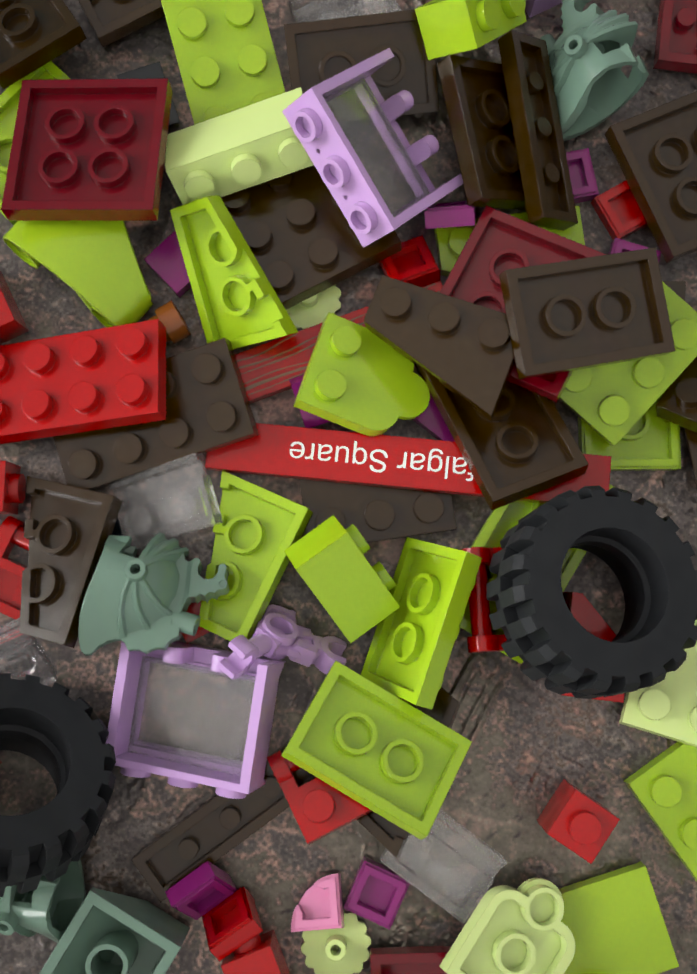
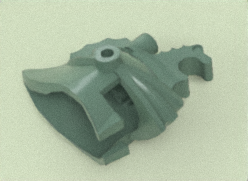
(589, 64)
(144, 597)
(47, 908)

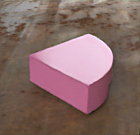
(320, 906)

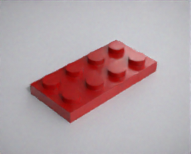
(83, 381)

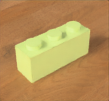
(235, 150)

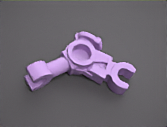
(279, 637)

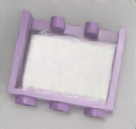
(364, 151)
(191, 720)

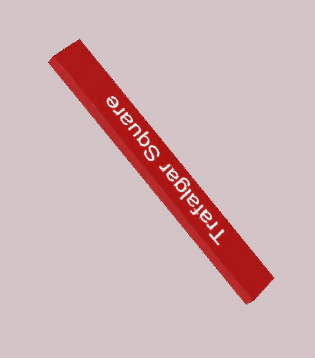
(372, 461)

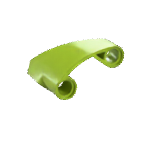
(90, 259)

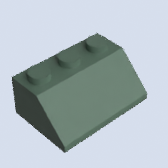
(117, 937)

